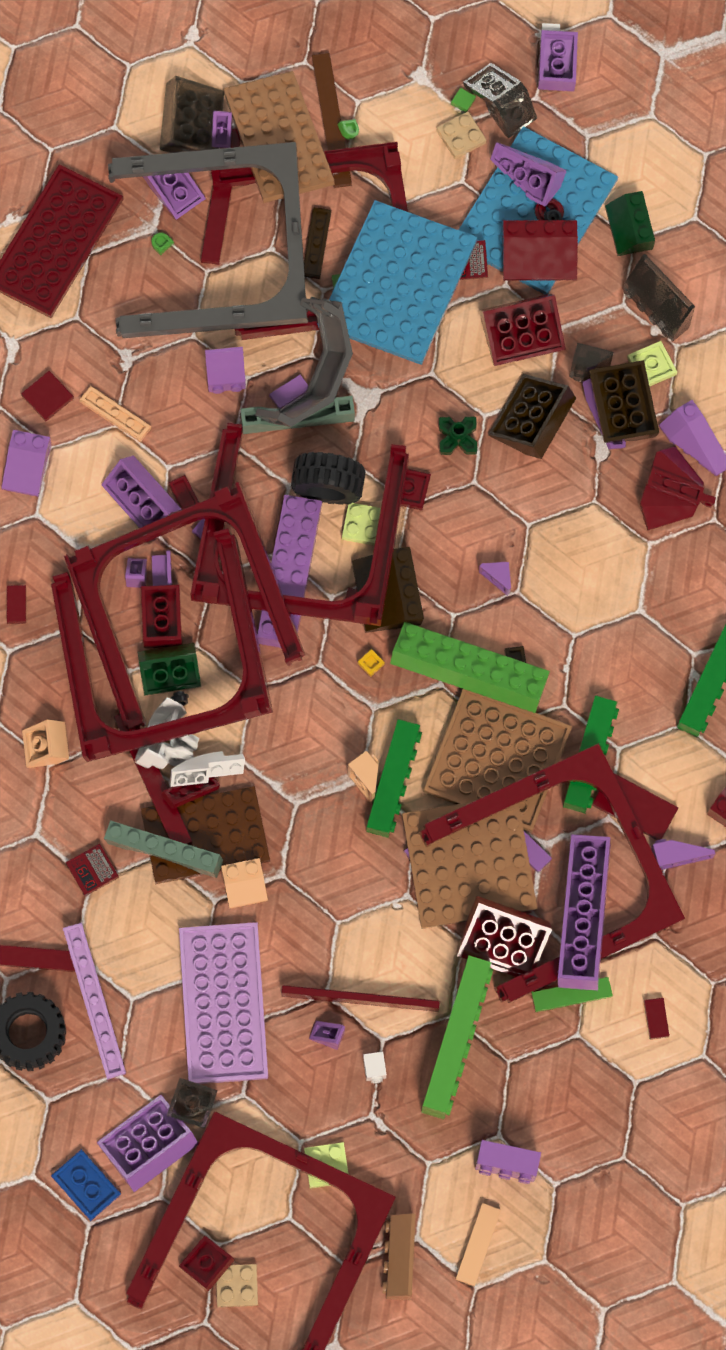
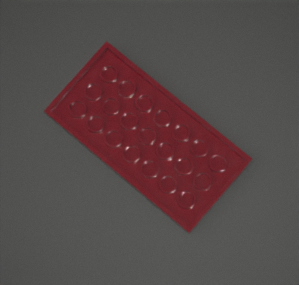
(56, 240)

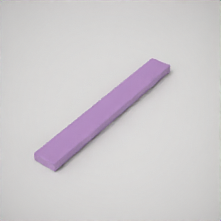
(94, 1001)

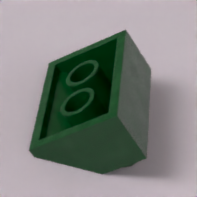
(630, 224)
(169, 669)

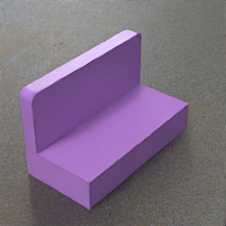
(162, 569)

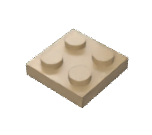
(461, 135)
(238, 1286)

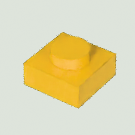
(371, 663)

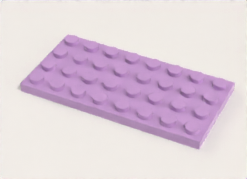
(223, 1003)

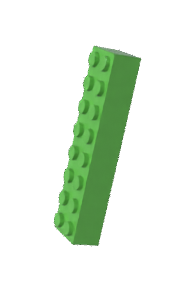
(469, 667)
(456, 1037)

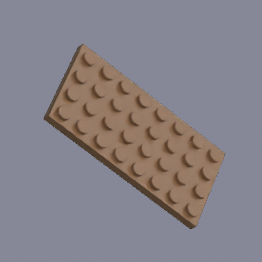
(276, 113)

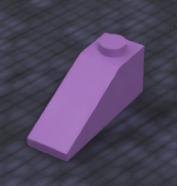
(677, 853)

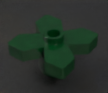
(458, 435)

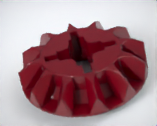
(553, 204)

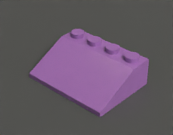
(147, 1143)

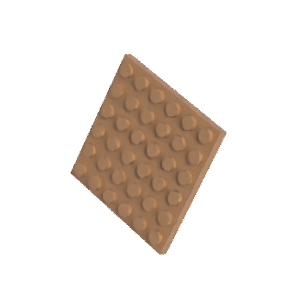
(492, 748)
(476, 861)

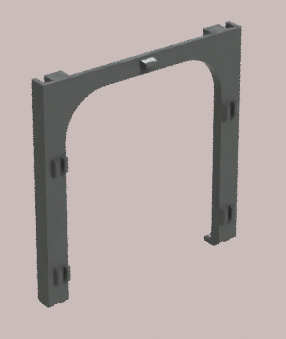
(284, 307)

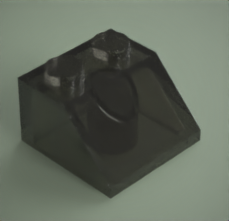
(588, 358)
(192, 1103)

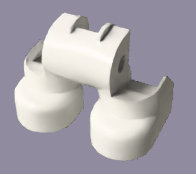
(163, 753)

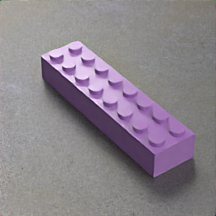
(292, 556)
(584, 912)

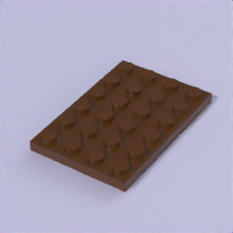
(218, 823)

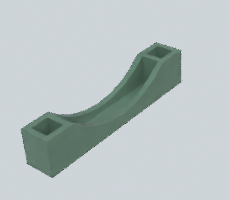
(337, 412)
(152, 844)

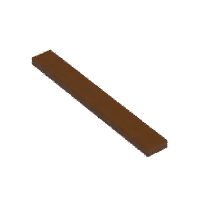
(330, 111)

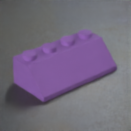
(138, 492)

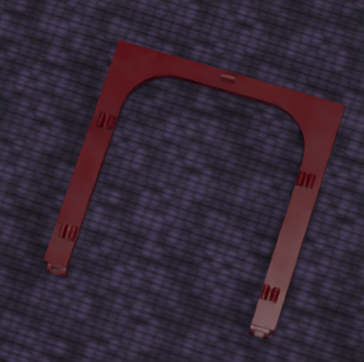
(377, 159)
(89, 564)
(365, 605)
(250, 700)
(593, 769)
(227, 1135)

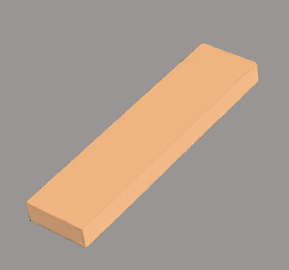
(115, 414)
(478, 1244)

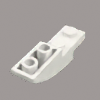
(200, 768)

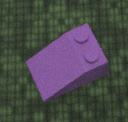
(558, 60)
(176, 192)
(225, 370)
(26, 462)

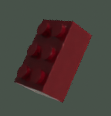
(161, 616)

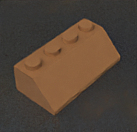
(400, 1257)

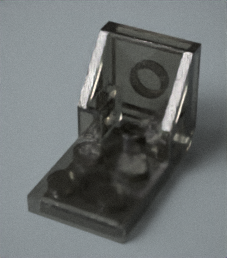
(504, 97)

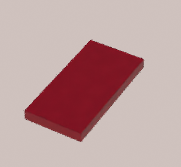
(649, 810)

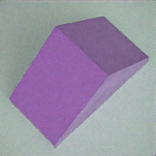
(222, 129)
(136, 572)
(497, 574)
(327, 1034)

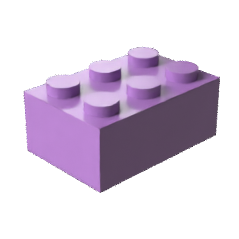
(507, 1162)

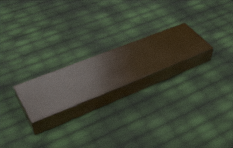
(317, 242)

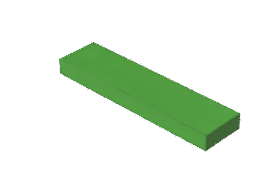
(563, 997)

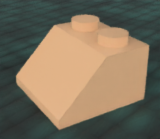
(45, 744)
(364, 774)
(244, 883)

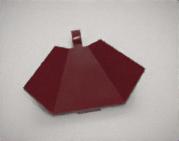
(672, 490)

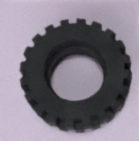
(328, 478)
(48, 1048)

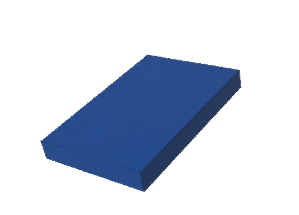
(86, 1185)

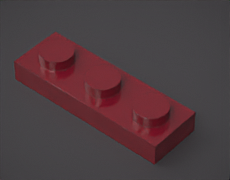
(181, 795)

